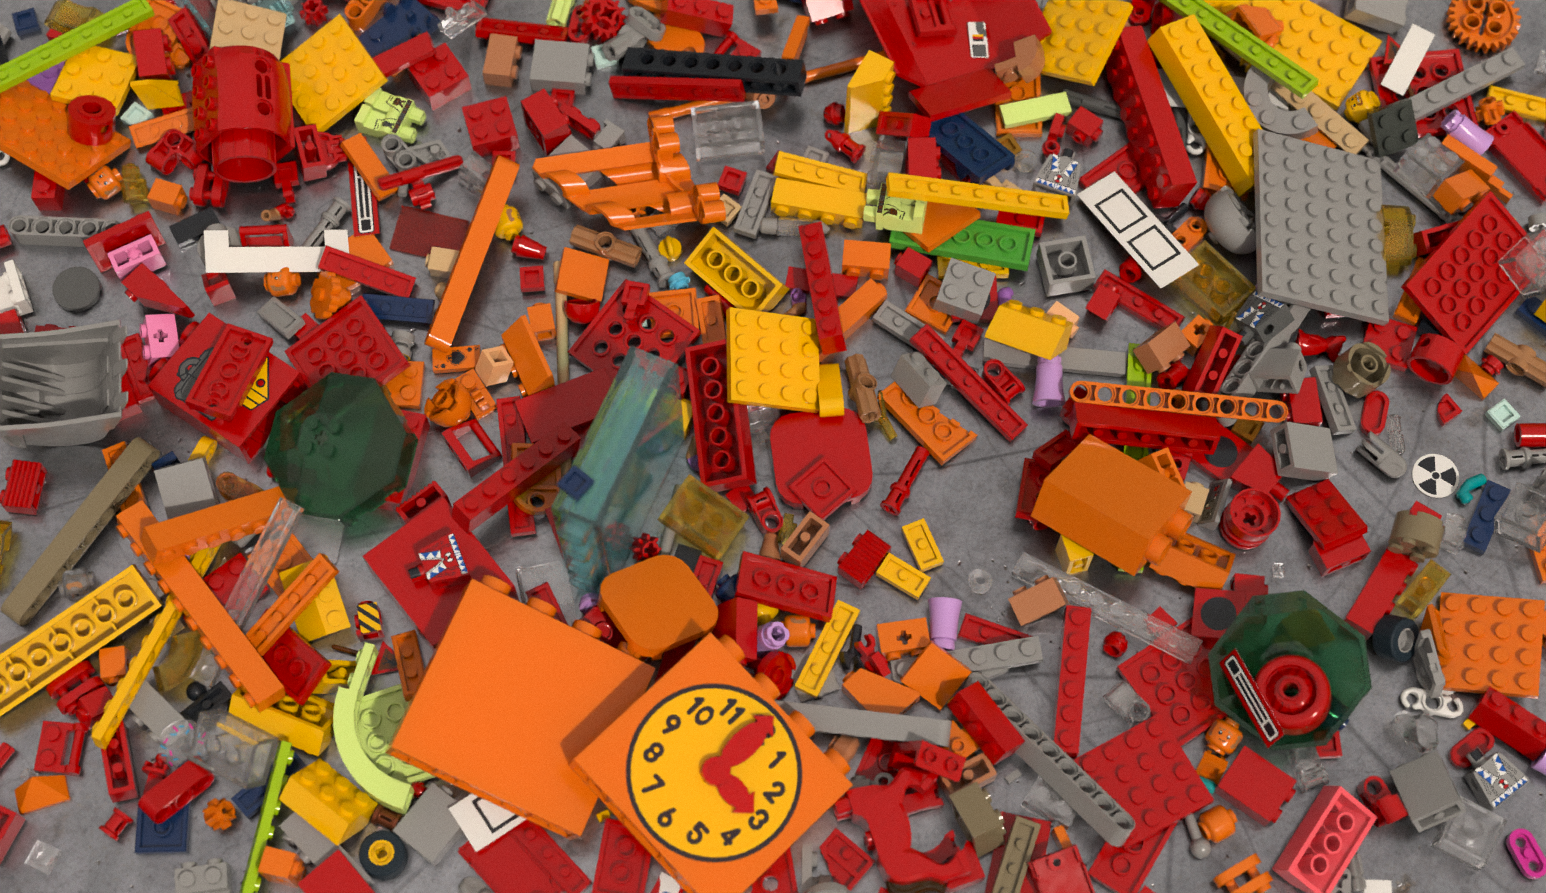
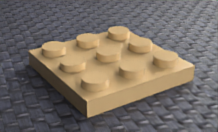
(247, 26)

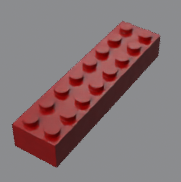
(1149, 120)

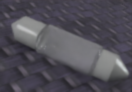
(786, 226)

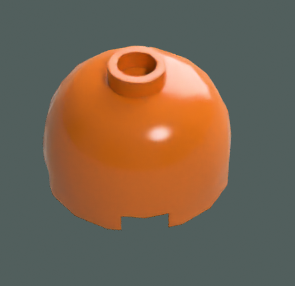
(449, 405)

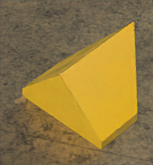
(158, 93)

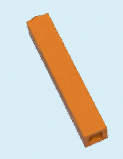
(859, 308)

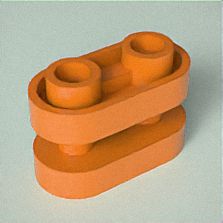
(1259, 882)

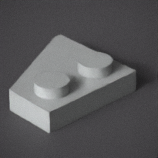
(1428, 664)

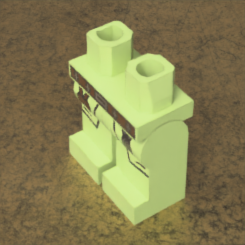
(388, 115)
(894, 212)

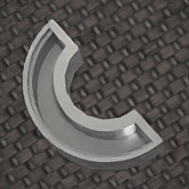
(1293, 124)

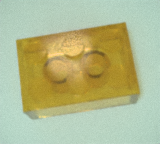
(1214, 285)
(703, 517)

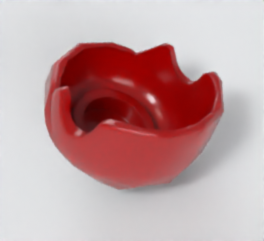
(581, 310)

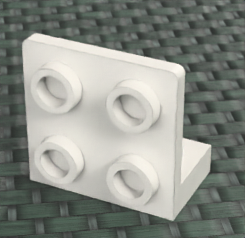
(13, 290)

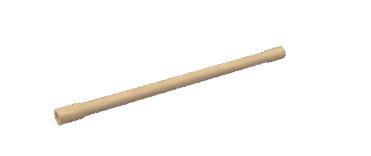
(562, 346)

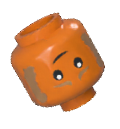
(105, 182)
(282, 282)
(799, 630)
(1223, 736)

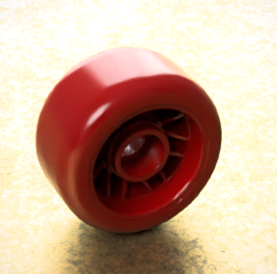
(1311, 704)

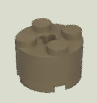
(1361, 369)
(1416, 535)

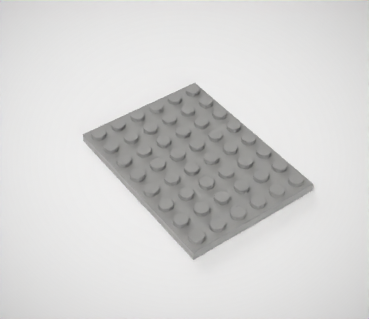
(1319, 228)

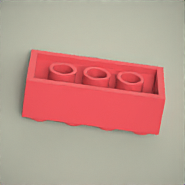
(1325, 841)

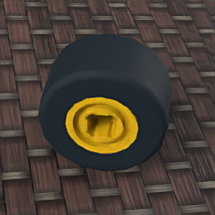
(390, 861)

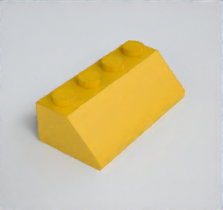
(869, 92)
(735, 273)
(304, 725)

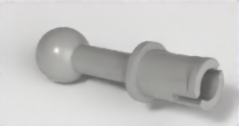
(1200, 846)

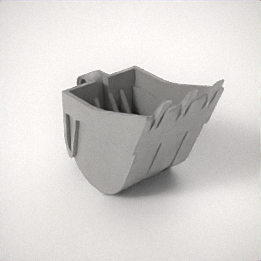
(62, 385)

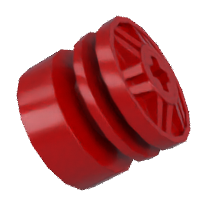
(1258, 510)

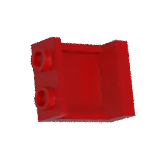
(928, 758)

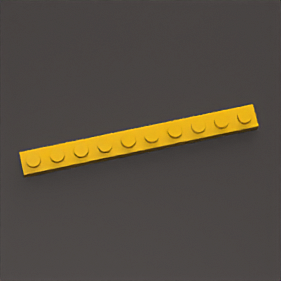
(142, 663)

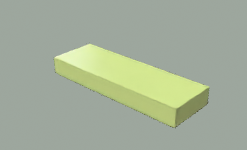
(1034, 110)

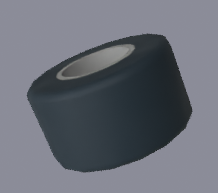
(1395, 638)

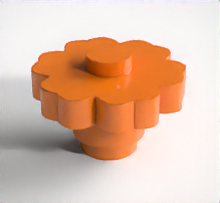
(328, 295)

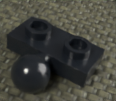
(205, 700)

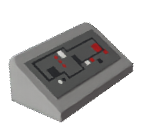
(1214, 504)

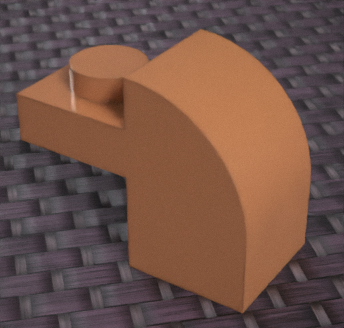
(1026, 64)

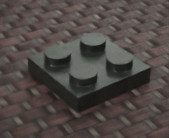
(1393, 128)

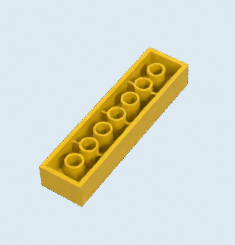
(1209, 97)
(74, 635)

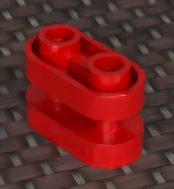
(200, 192)
(62, 686)

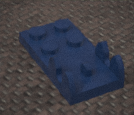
(398, 25)
(970, 148)

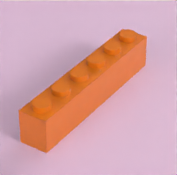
(209, 526)

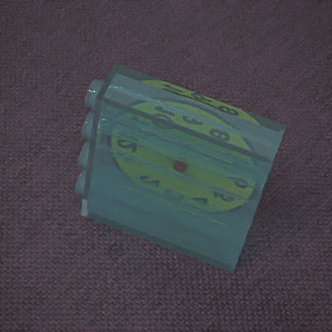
(629, 460)

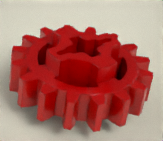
(602, 18)

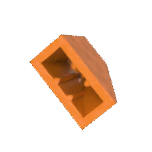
(878, 693)

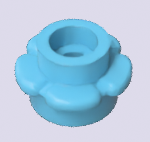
(678, 281)

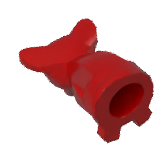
(1315, 344)

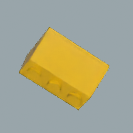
(1030, 329)
(324, 614)

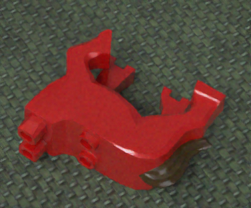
(884, 818)

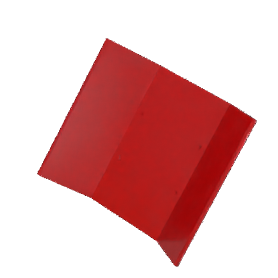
(942, 57)

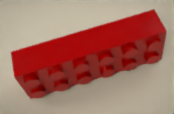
(719, 426)

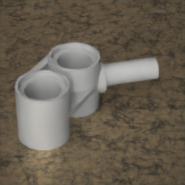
(398, 157)

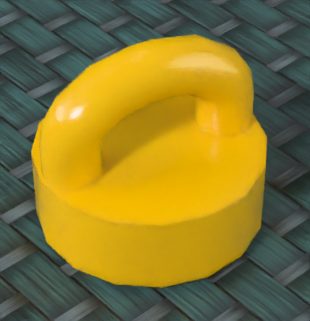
(670, 248)

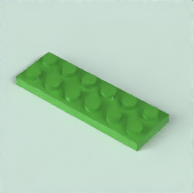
(980, 243)

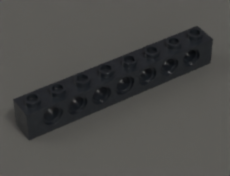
(757, 73)

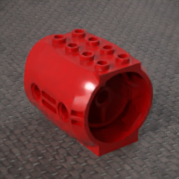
(242, 112)

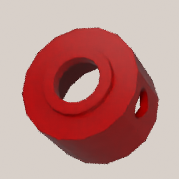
(87, 118)
(1433, 356)

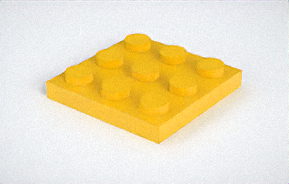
(97, 73)

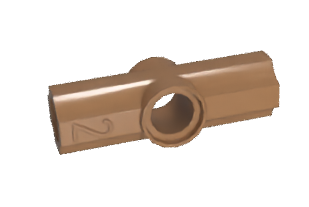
(593, 240)
(1519, 358)
(862, 388)

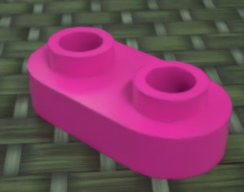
(1528, 853)

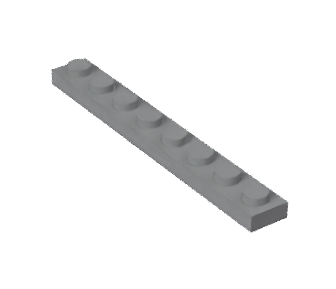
(1460, 86)

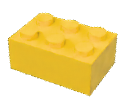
(328, 801)

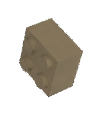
(977, 818)

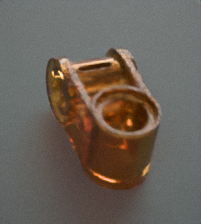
(239, 489)

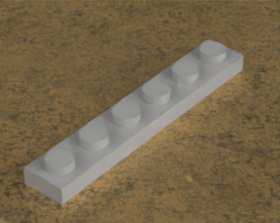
(986, 657)

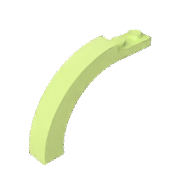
(378, 785)

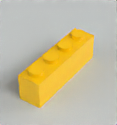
(818, 203)

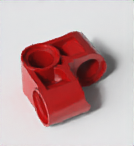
(166, 156)
(1383, 804)

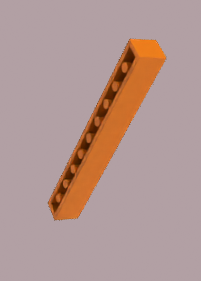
(205, 615)

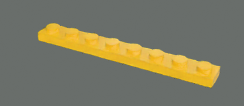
(977, 195)

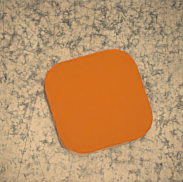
(657, 605)

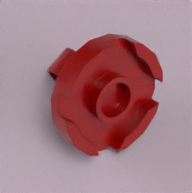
(778, 668)

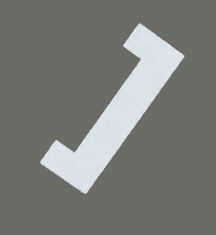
(226, 259)

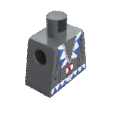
(1262, 318)

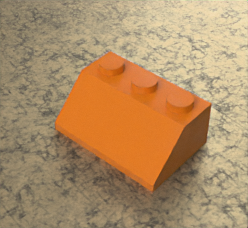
(528, 358)
(1196, 563)

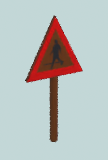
(1391, 50)
(385, 660)

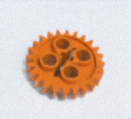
(1503, 23)

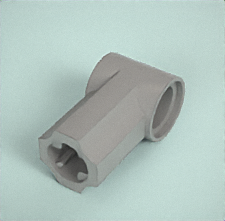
(618, 46)

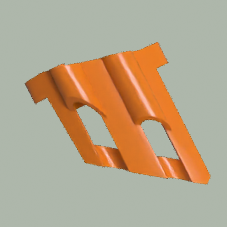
(645, 176)

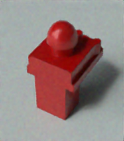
(156, 772)

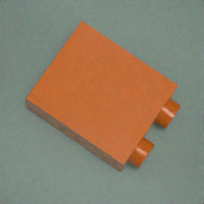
(1114, 505)

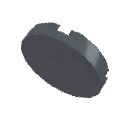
(76, 289)

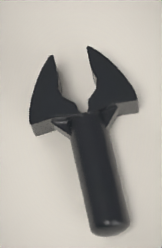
(1172, 217)
(845, 657)

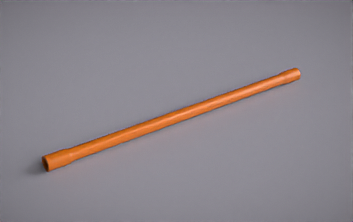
(812, 75)

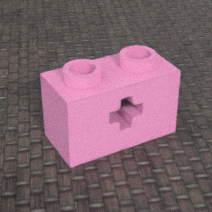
(133, 254)
(159, 336)

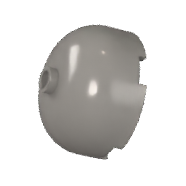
(1230, 222)

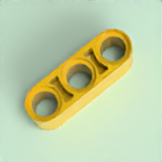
(830, 391)

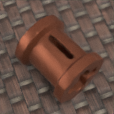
(378, 817)

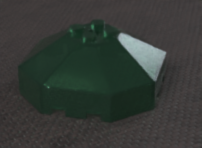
(360, 462)
(1294, 626)

